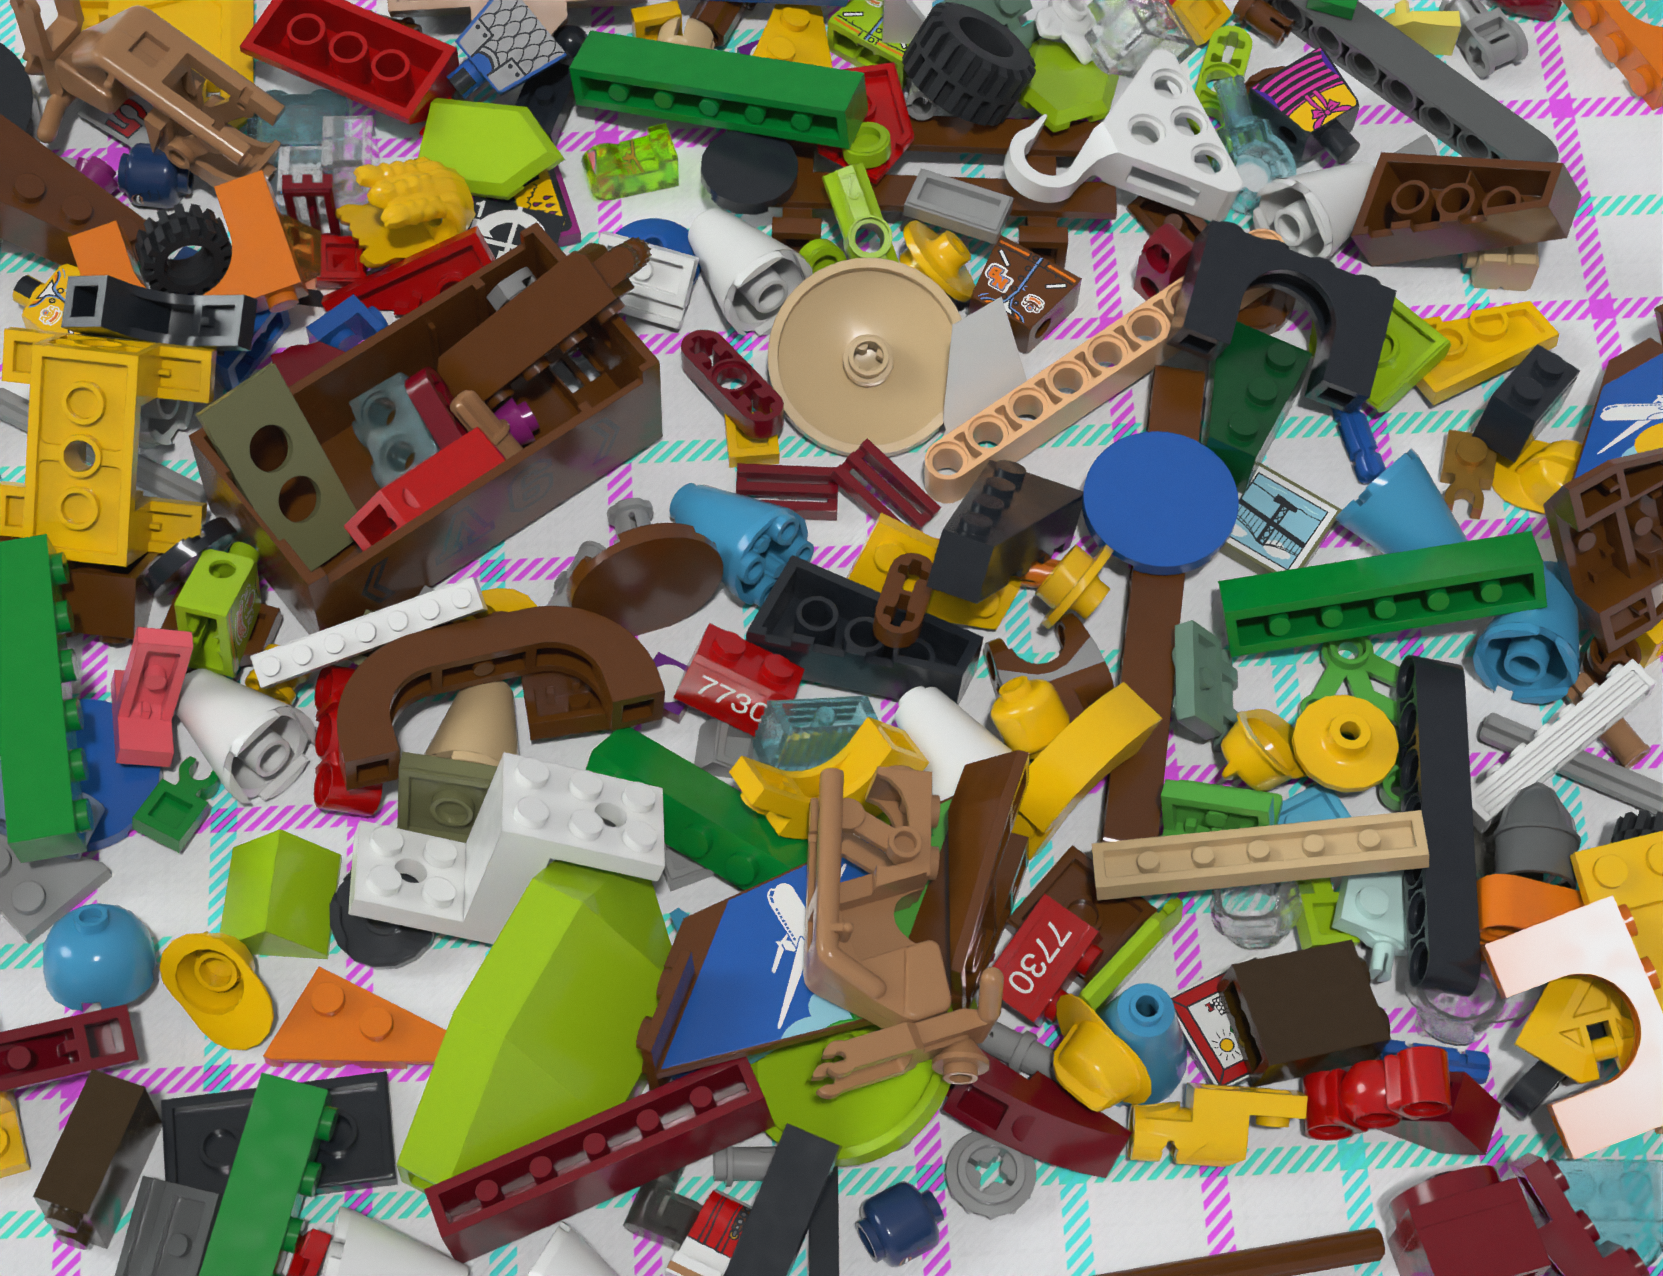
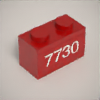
(736, 679)
(1046, 959)

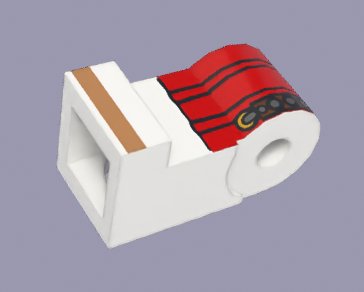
(712, 1238)

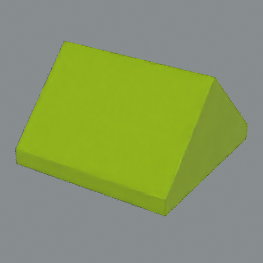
(281, 896)

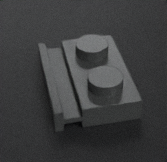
(168, 1230)

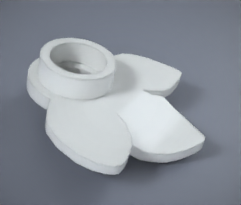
(1067, 21)

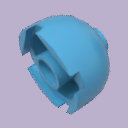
(98, 957)

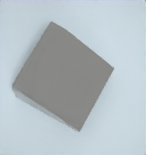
(721, 747)

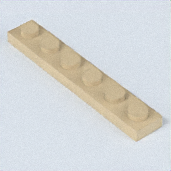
(1260, 855)

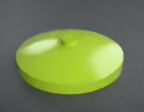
(864, 1120)

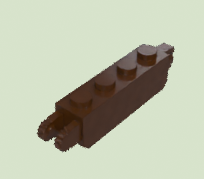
(542, 319)

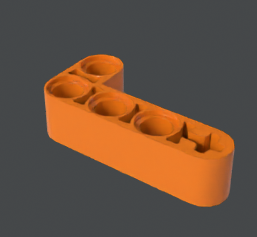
(1516, 903)

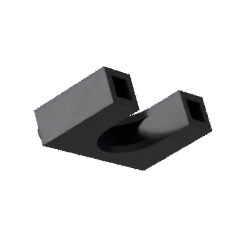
(1345, 307)

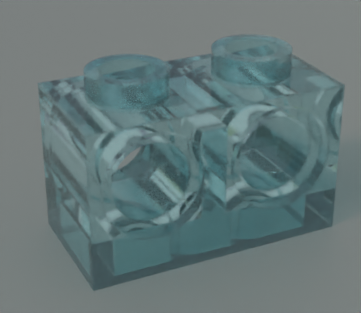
(398, 440)

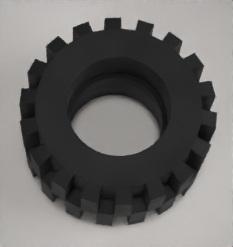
(968, 63)

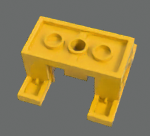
(94, 395)

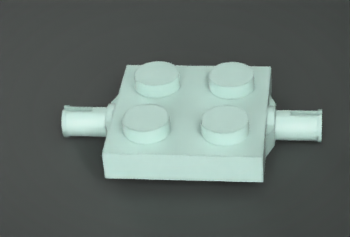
(1375, 912)

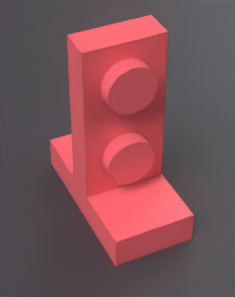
(147, 696)

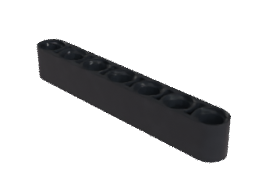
(1437, 781)

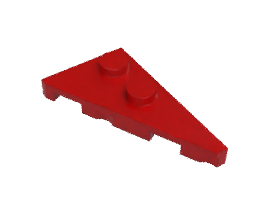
(418, 277)

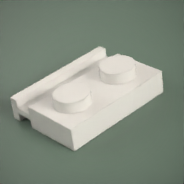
(660, 286)

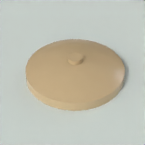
(863, 356)

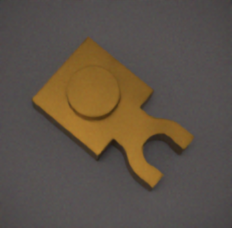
(1468, 468)

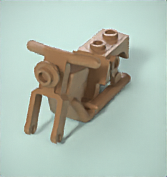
(151, 59)
(862, 957)

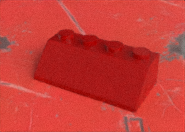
(355, 55)

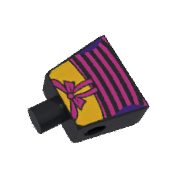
(1309, 107)

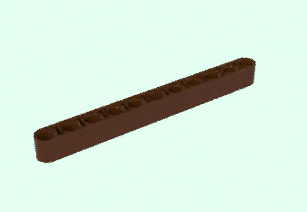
(1151, 614)

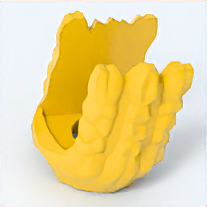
(407, 209)

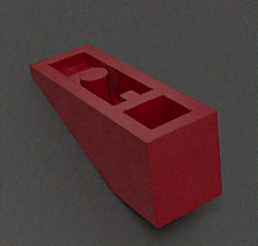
(66, 1048)

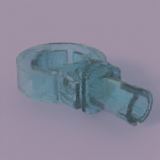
(1248, 136)

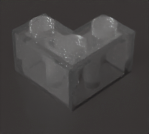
(1130, 32)
(345, 146)

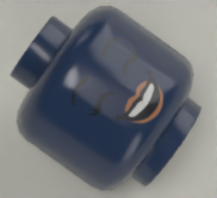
(152, 178)
(899, 1224)

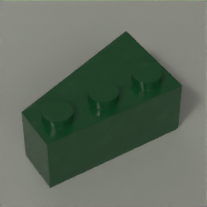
(1249, 398)

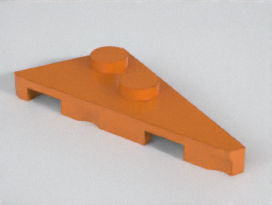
(348, 1025)

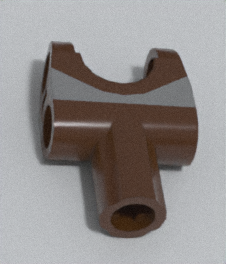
(1076, 674)

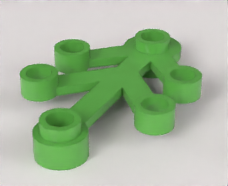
(1357, 675)

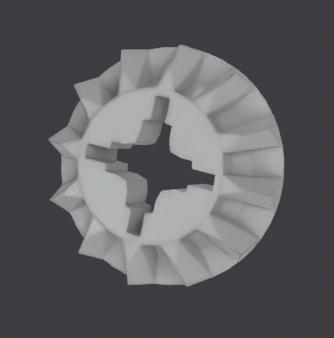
(998, 1199)

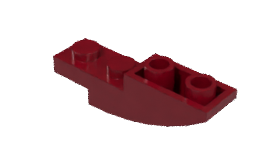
(1038, 1119)
(1567, 1233)

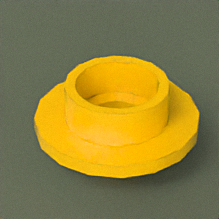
(939, 258)
(1074, 584)
(1342, 762)

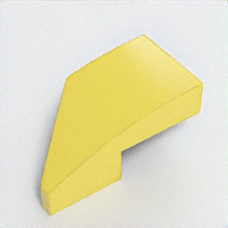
(1431, 29)

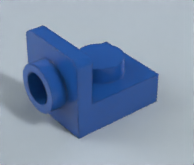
(346, 324)

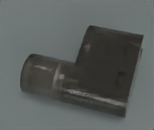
(661, 1213)

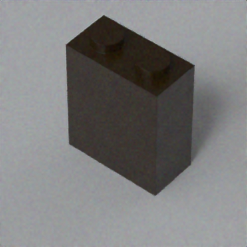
(1303, 1012)
(98, 1160)

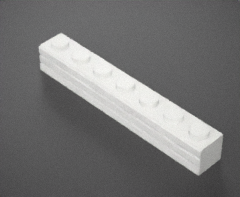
(368, 632)
(1561, 741)

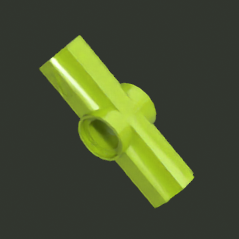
(857, 210)

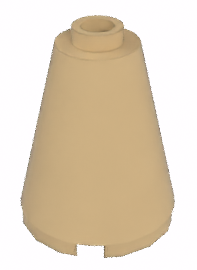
(478, 726)

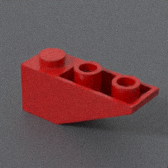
(424, 487)

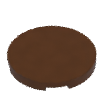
(648, 577)

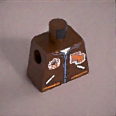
(1032, 290)

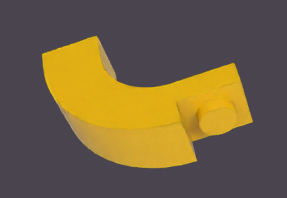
(1079, 759)
(787, 794)

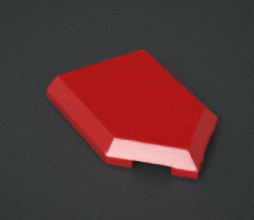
(886, 108)

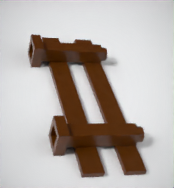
(957, 135)

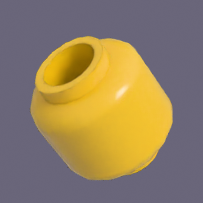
(1029, 714)

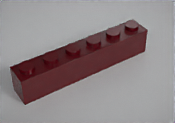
(598, 1158)

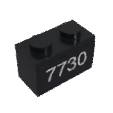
(1526, 403)

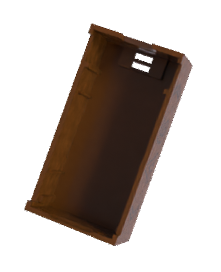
(576, 444)

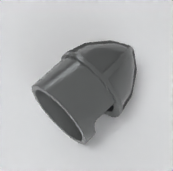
(1536, 837)

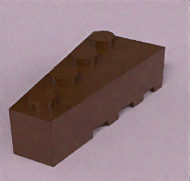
(51, 200)
(1461, 205)

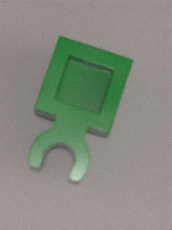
(176, 811)

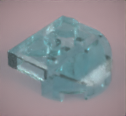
(1620, 1200)

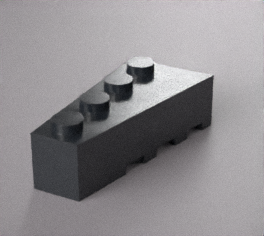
(1002, 529)
(828, 631)

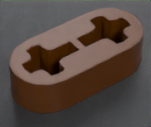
(895, 597)

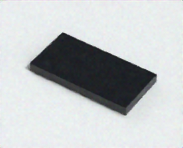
(206, 1131)

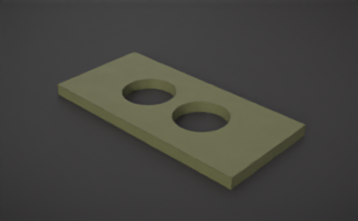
(230, 427)

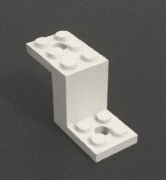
(526, 819)

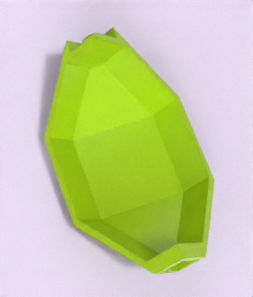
(543, 1023)

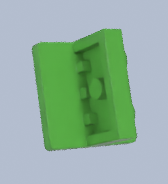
(1212, 807)

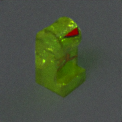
(632, 165)

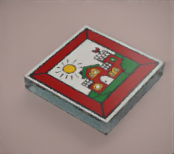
(1209, 1032)

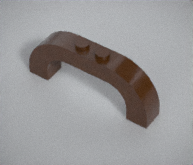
(487, 652)

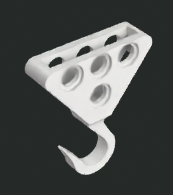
(1142, 149)

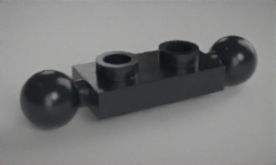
(552, 92)

